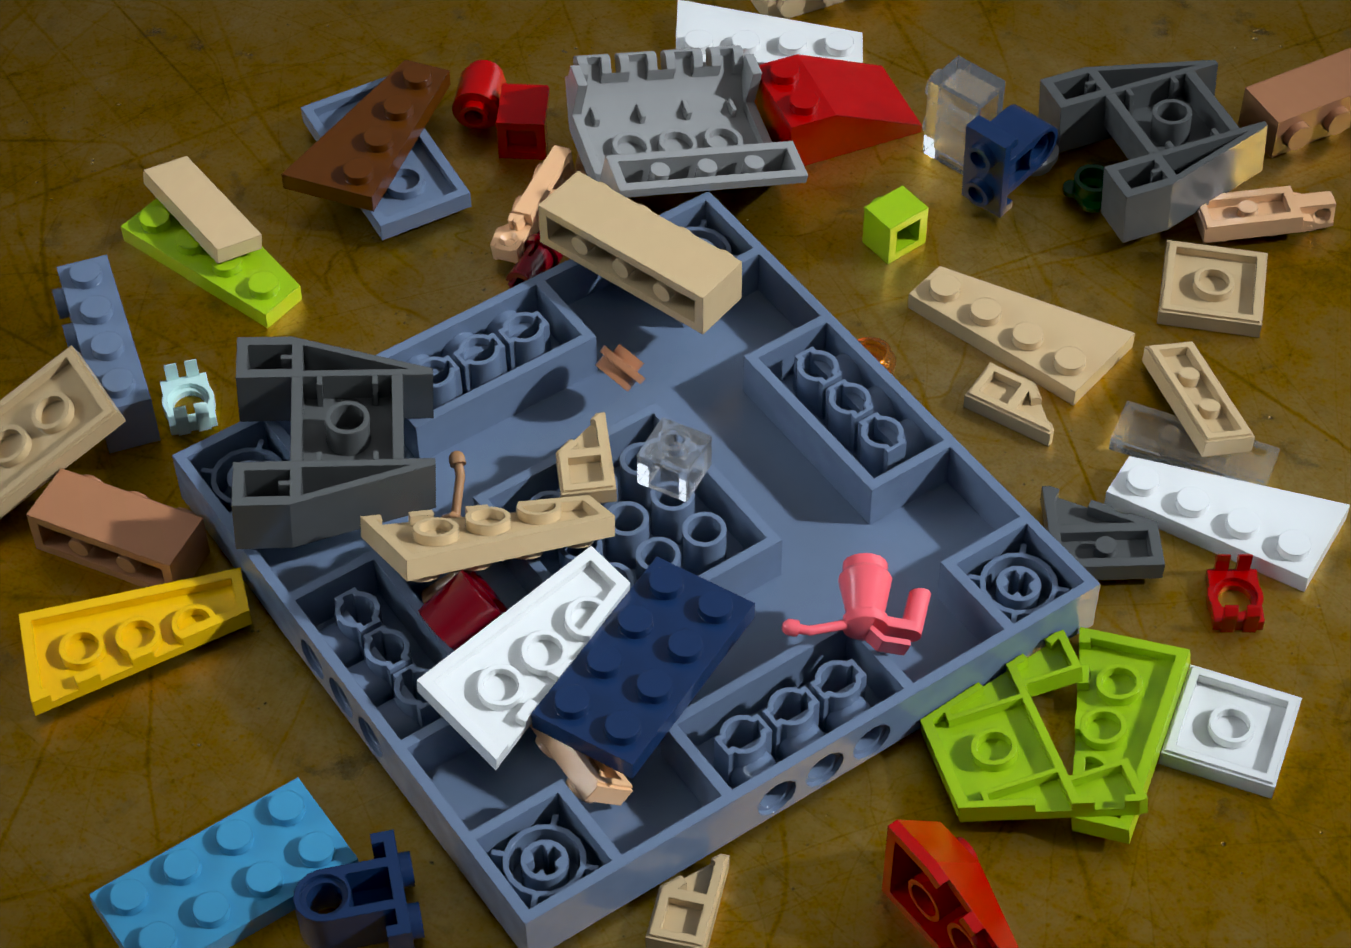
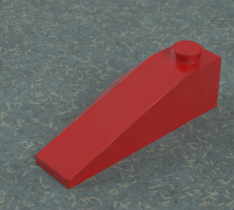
(942, 887)

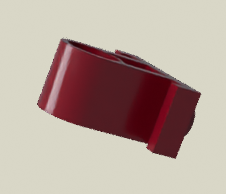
(462, 609)

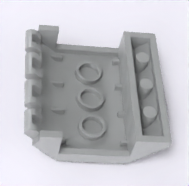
(675, 125)

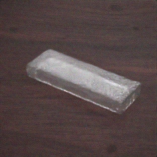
(1162, 439)

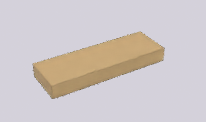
(202, 209)
(1198, 399)

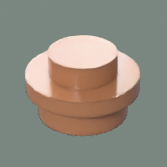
(621, 366)

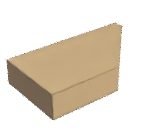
(1010, 402)
(587, 464)
(688, 908)

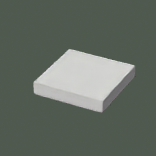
(1230, 731)

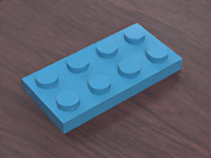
(225, 877)

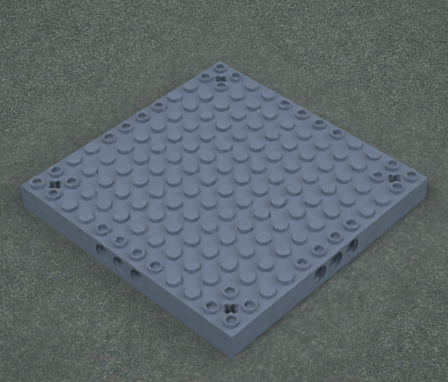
(807, 467)

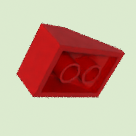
(831, 106)

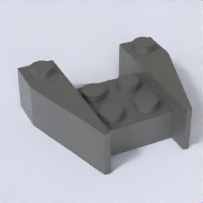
(1169, 128)
(343, 446)

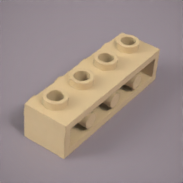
(641, 252)

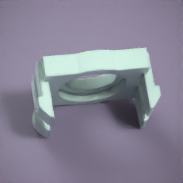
(178, 387)

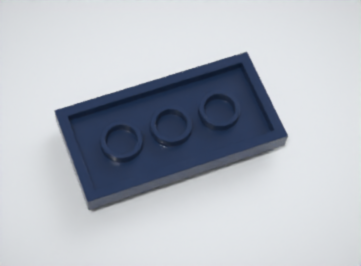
(643, 666)

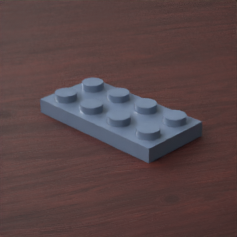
(423, 186)

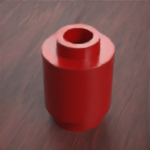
(478, 95)

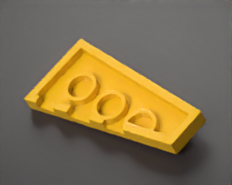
(113, 636)

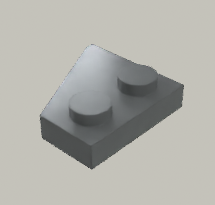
(1103, 539)

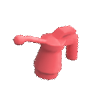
(865, 595)

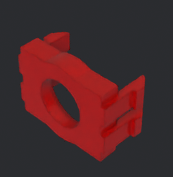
(1238, 579)

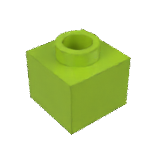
(895, 224)

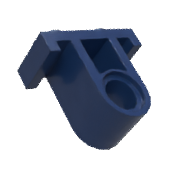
(1003, 155)
(366, 900)

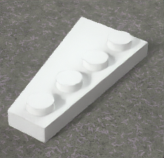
(1232, 517)

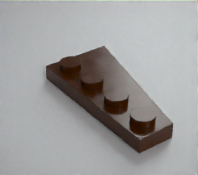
(371, 142)

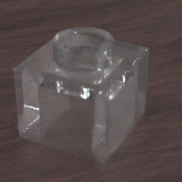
(674, 459)

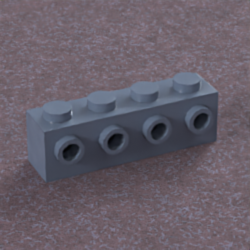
(107, 346)

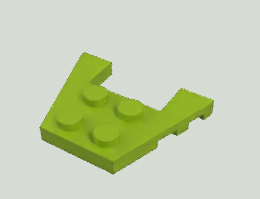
(1002, 759)

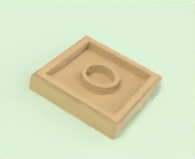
(1212, 288)

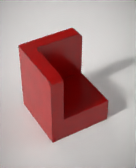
(523, 121)

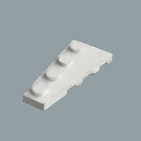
(762, 35)
(513, 662)

